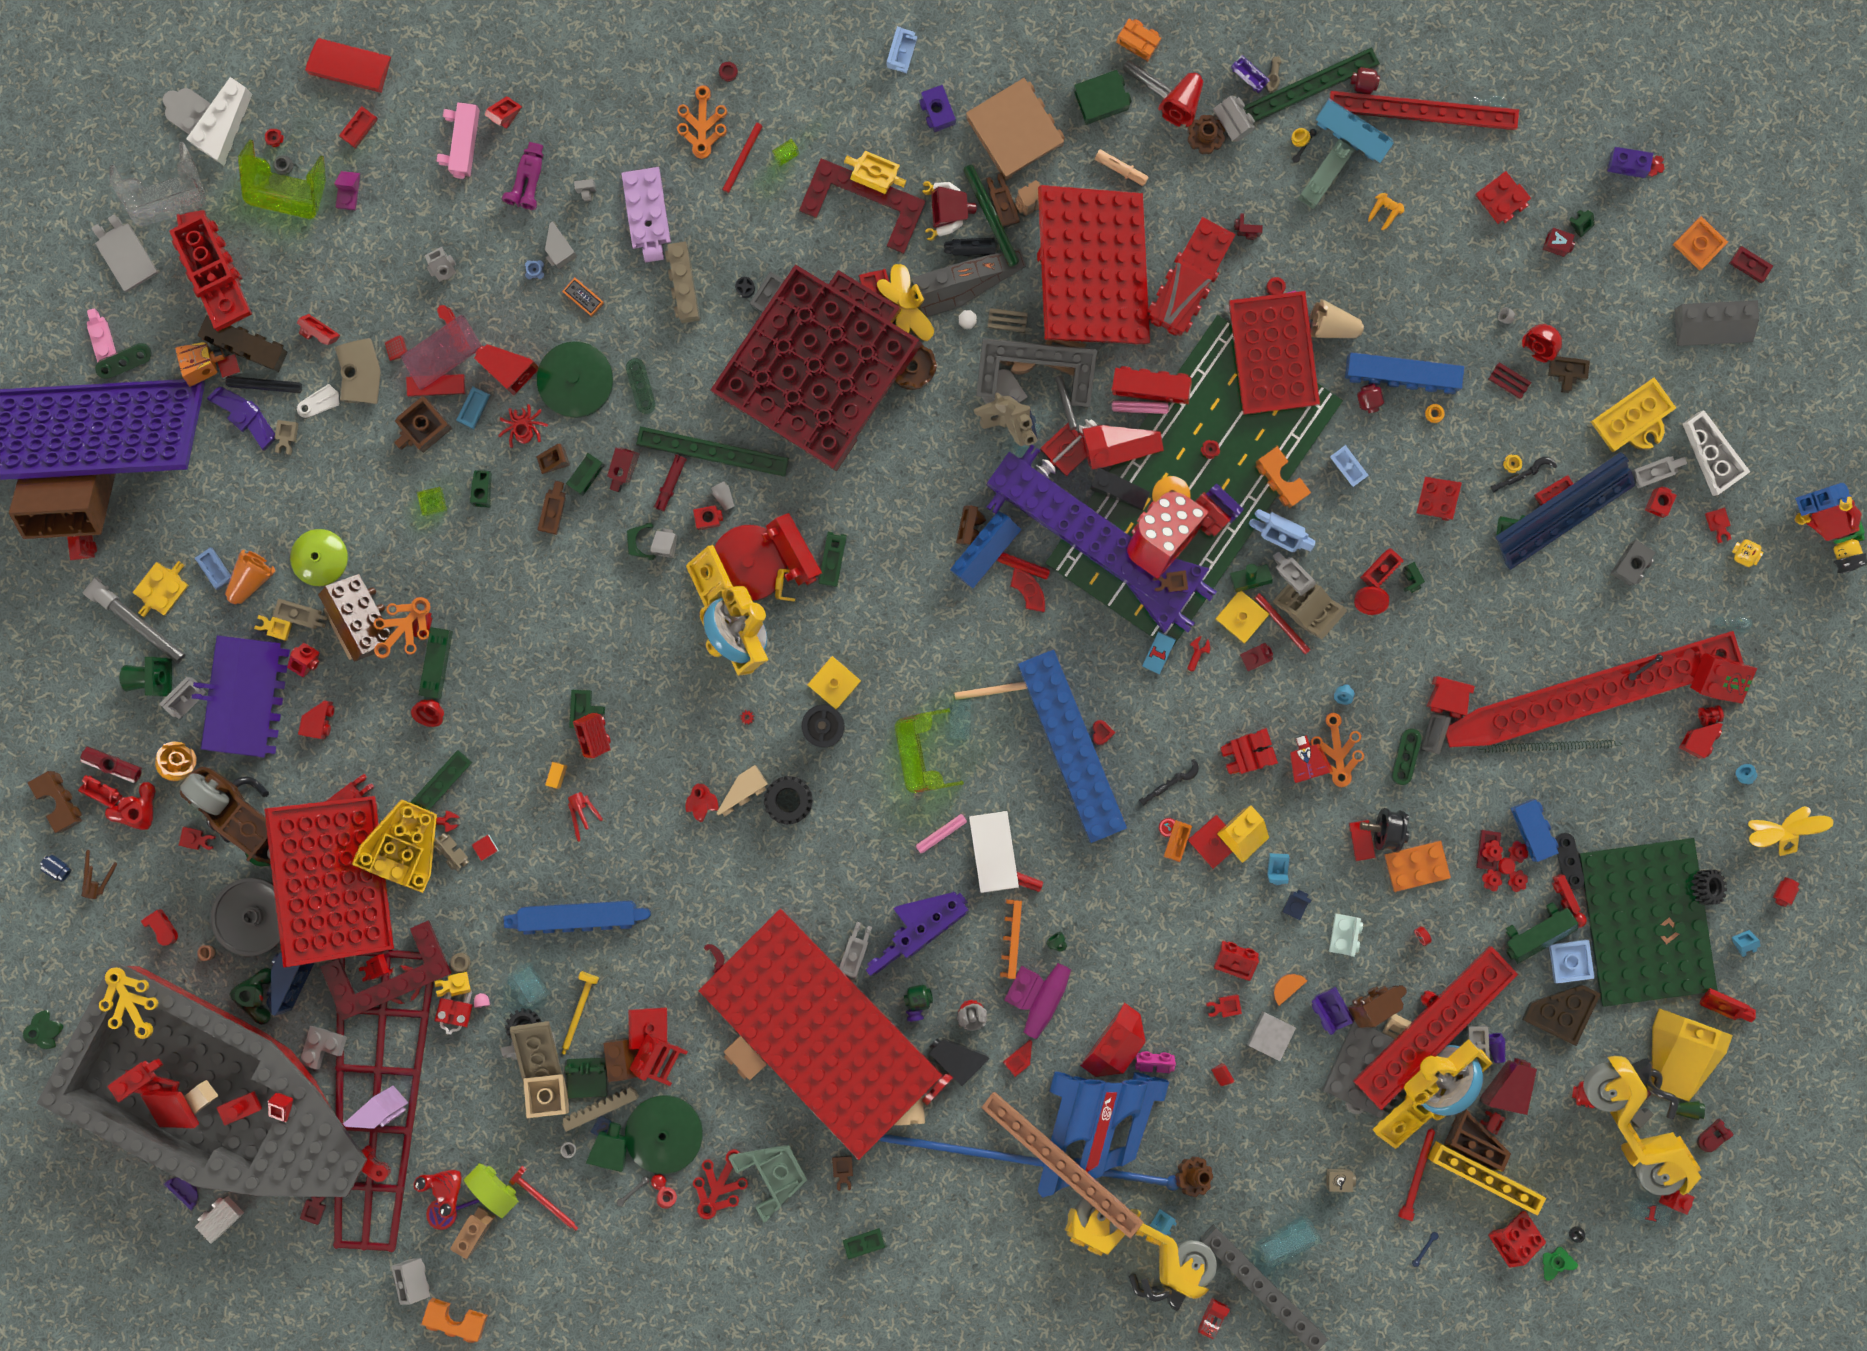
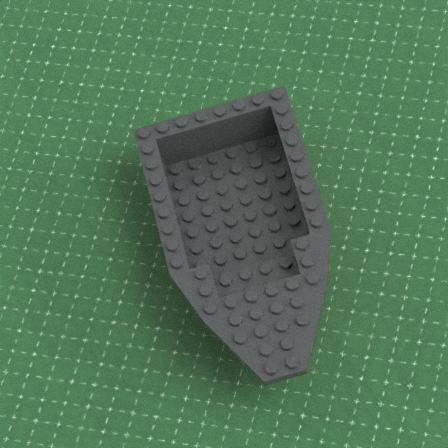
(195, 1044)

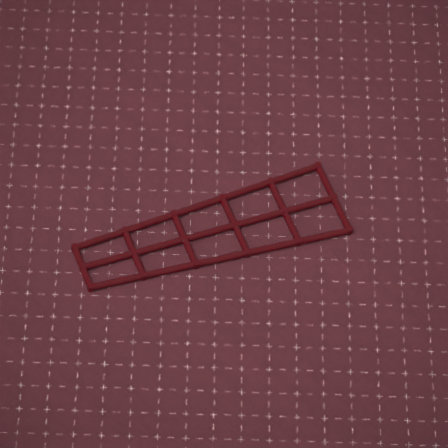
(378, 1070)

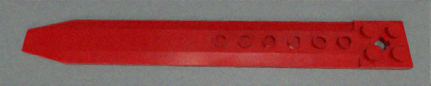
(1587, 694)

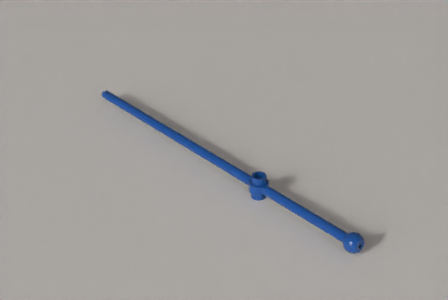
(1169, 1182)

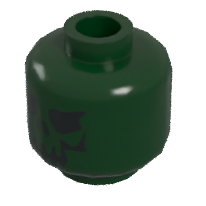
(918, 997)

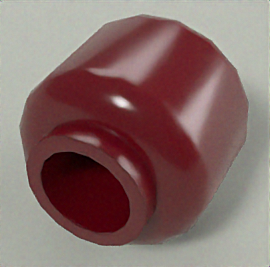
(1365, 80)
(1370, 398)

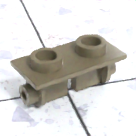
(445, 847)

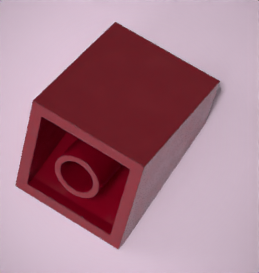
(1511, 1087)

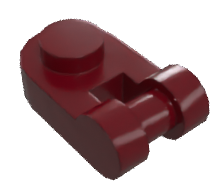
(1708, 1141)

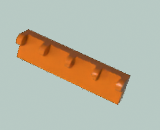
(1014, 939)

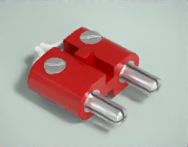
(454, 1012)

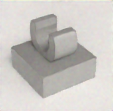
(585, 187)

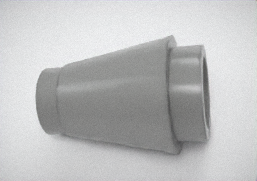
(723, 495)

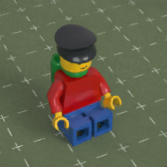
(1835, 517)

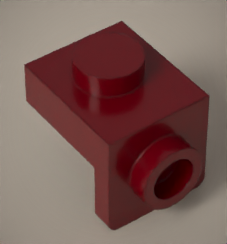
(1250, 231)
(1257, 656)

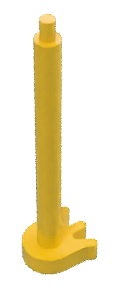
(590, 979)

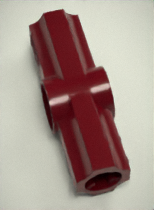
(101, 760)

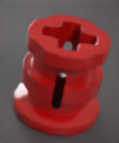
(1710, 715)

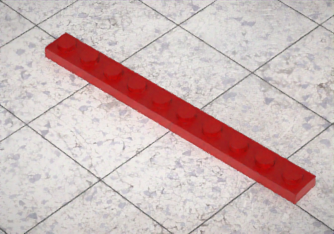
(1427, 110)

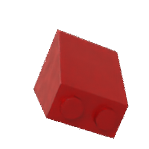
(507, 367)

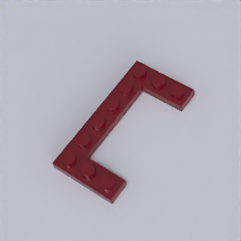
(908, 205)
(351, 1004)

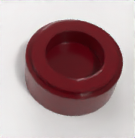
(728, 71)

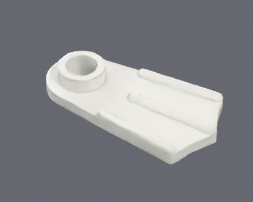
(319, 401)

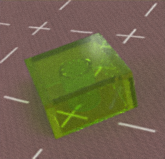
(785, 152)
(431, 501)

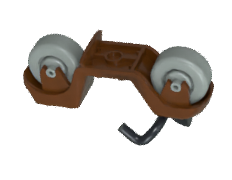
(228, 811)

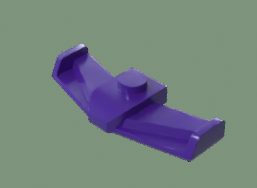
(244, 415)

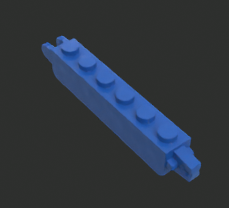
(576, 916)

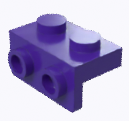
(1332, 1010)

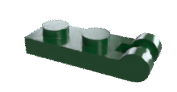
(832, 560)

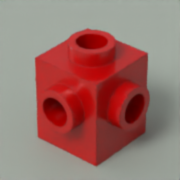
(303, 660)

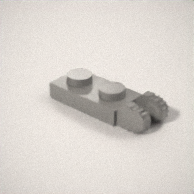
(854, 952)

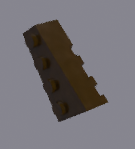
(244, 344)

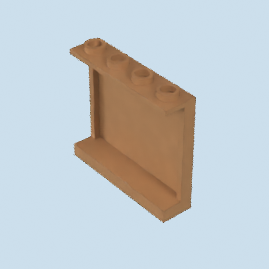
(1015, 128)

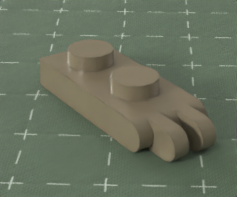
(298, 614)

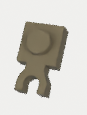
(286, 433)

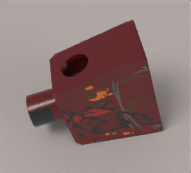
(627, 462)

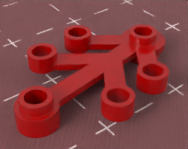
(717, 1188)

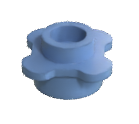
(530, 265)

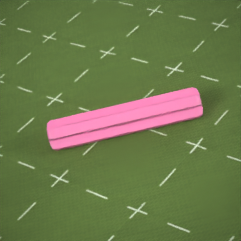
(1140, 407)
(941, 833)

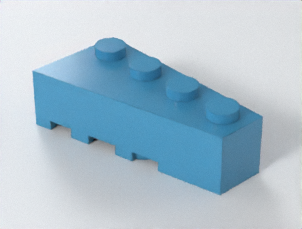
(1354, 130)

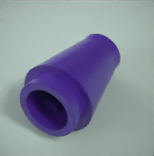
(1497, 1047)

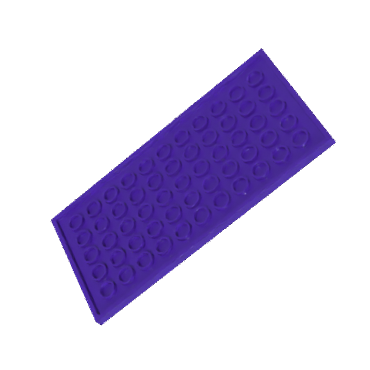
(98, 428)

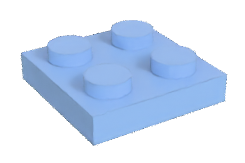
(1571, 961)

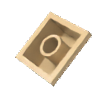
(546, 1096)

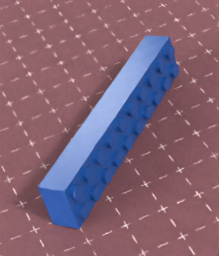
(1072, 746)

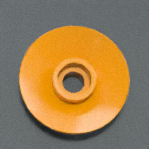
(1170, 484)

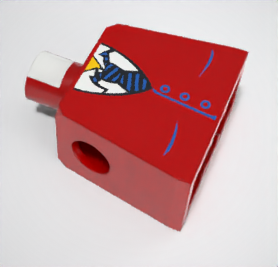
(1308, 761)

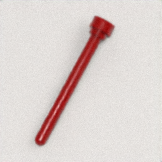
(1407, 1210)

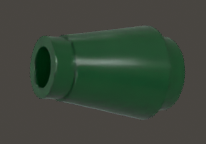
(1692, 1110)

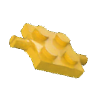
(875, 172)
(160, 588)

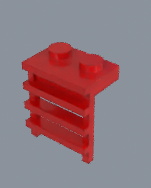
(647, 1056)

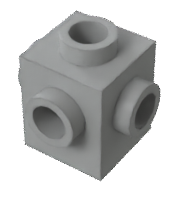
(440, 264)

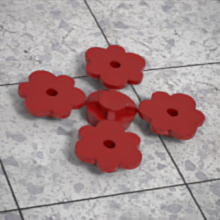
(1506, 866)

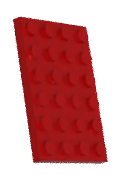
(1274, 352)

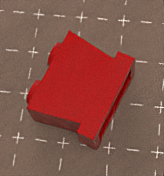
(1450, 697)

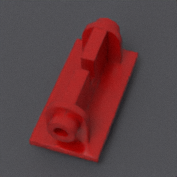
(98, 792)

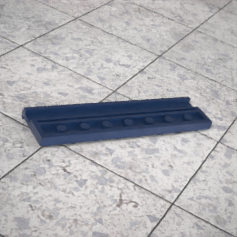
(1565, 510)

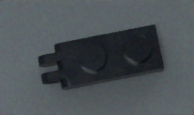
(970, 246)

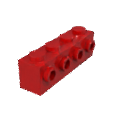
(1152, 385)

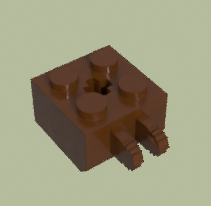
(1377, 1005)

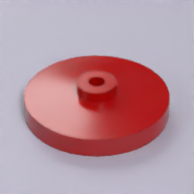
(1371, 600)

